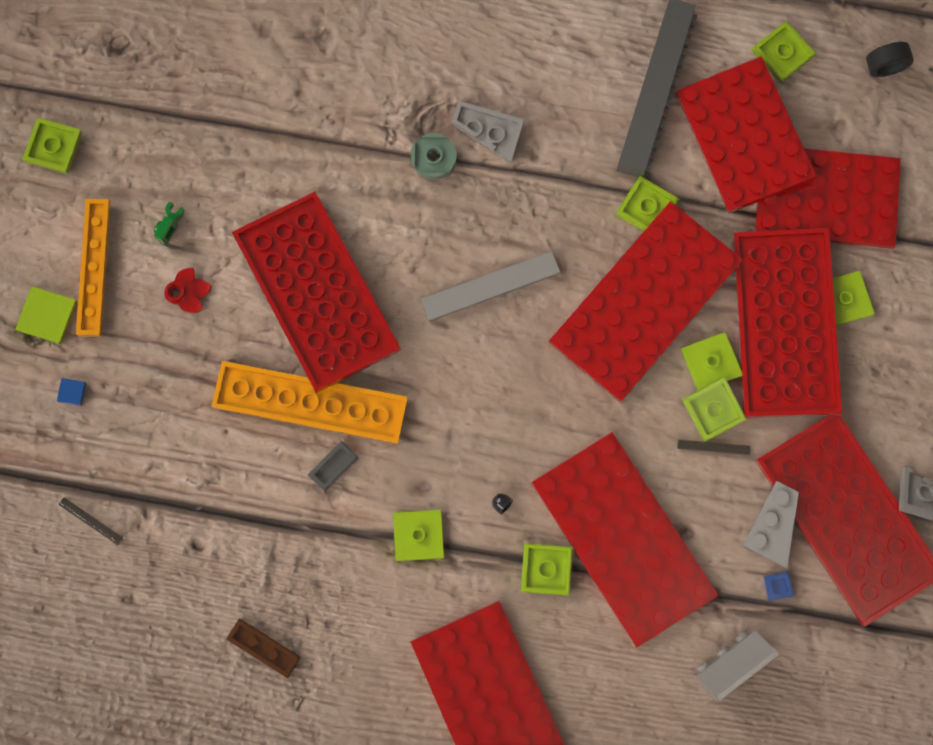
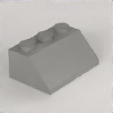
(734, 664)

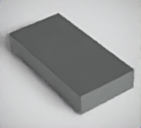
(333, 466)

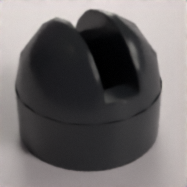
(501, 503)

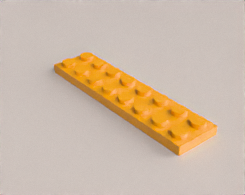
(294, 401)

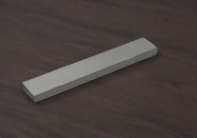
(490, 286)

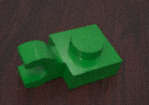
(166, 228)

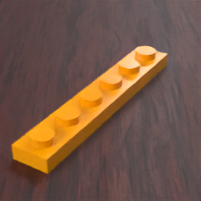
(93, 268)

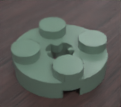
(433, 169)

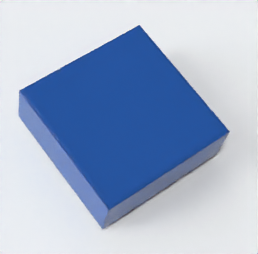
(71, 392)
(778, 586)

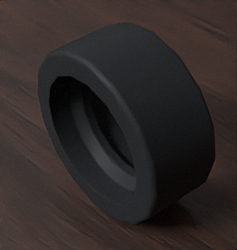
(889, 59)

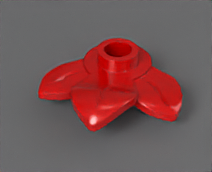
(191, 291)

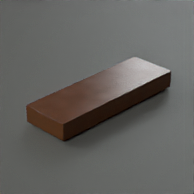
(263, 648)

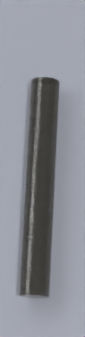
(713, 447)
(91, 521)

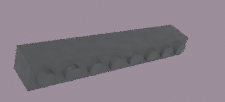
(656, 88)

